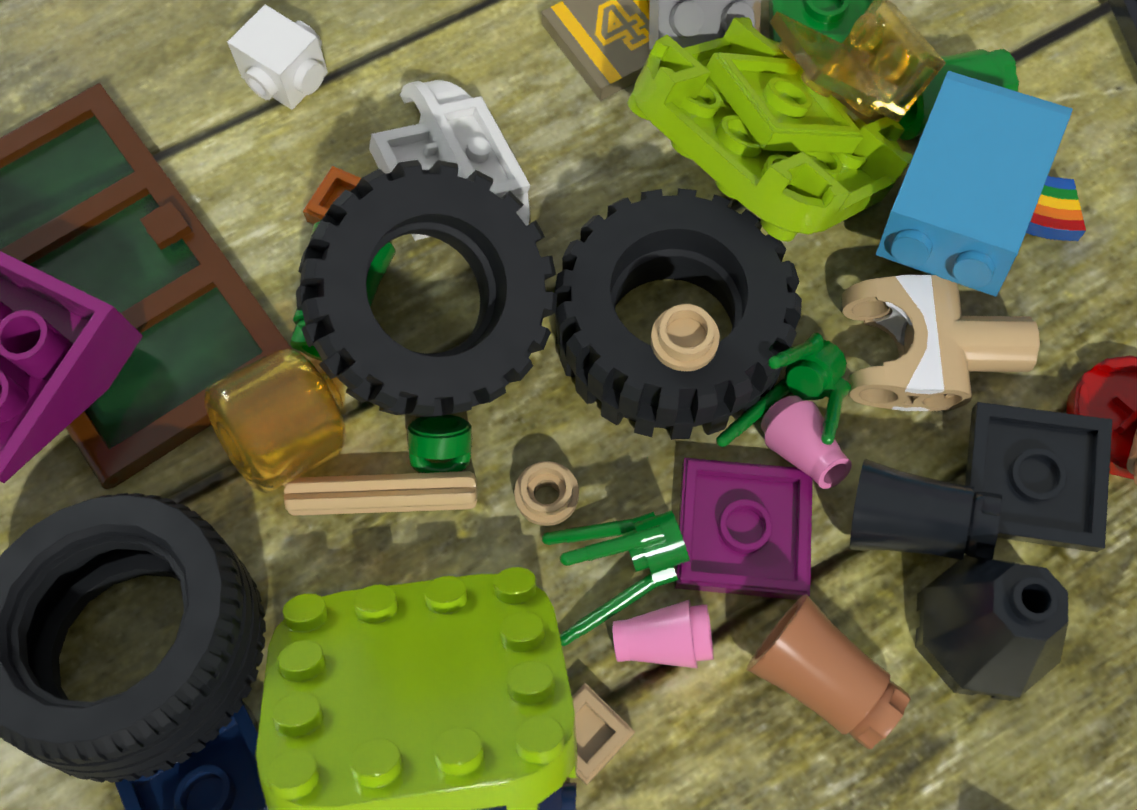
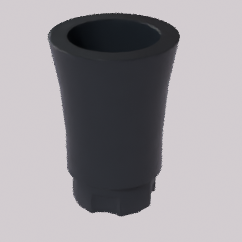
(922, 515)

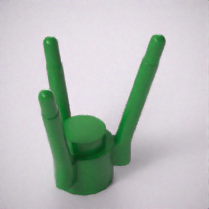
(812, 373)
(652, 544)

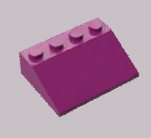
(54, 358)

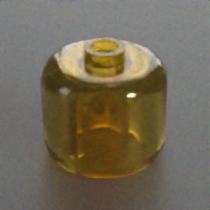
(277, 419)

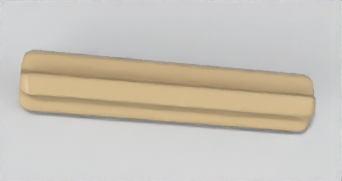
(381, 493)

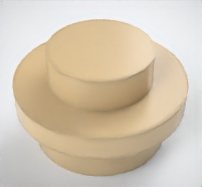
(685, 337)

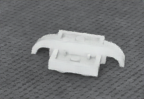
(456, 131)

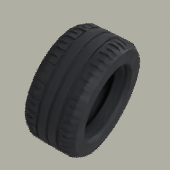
(197, 684)

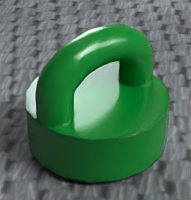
(439, 439)

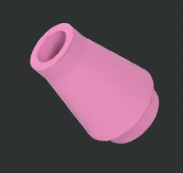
(795, 432)
(666, 636)

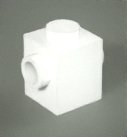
(279, 57)

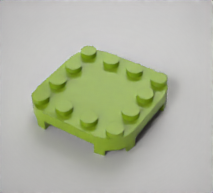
(784, 188)
(417, 698)

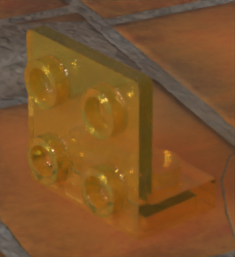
(876, 67)

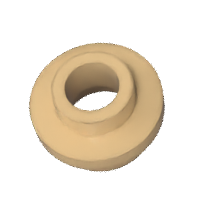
(541, 475)

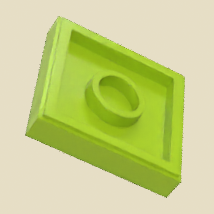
(780, 106)

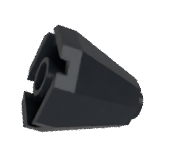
(992, 626)

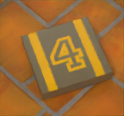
(602, 40)

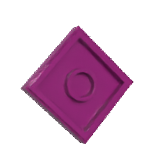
(745, 529)

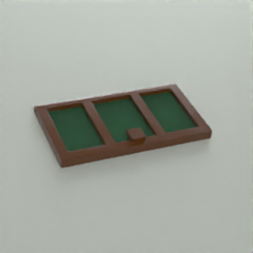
(106, 219)

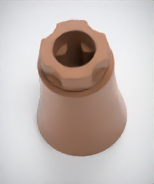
(830, 674)

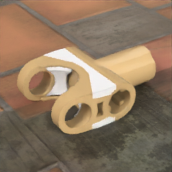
(933, 343)

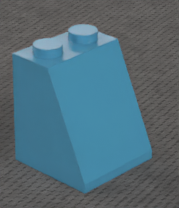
(973, 183)

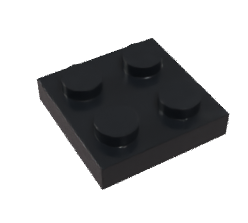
(1046, 469)

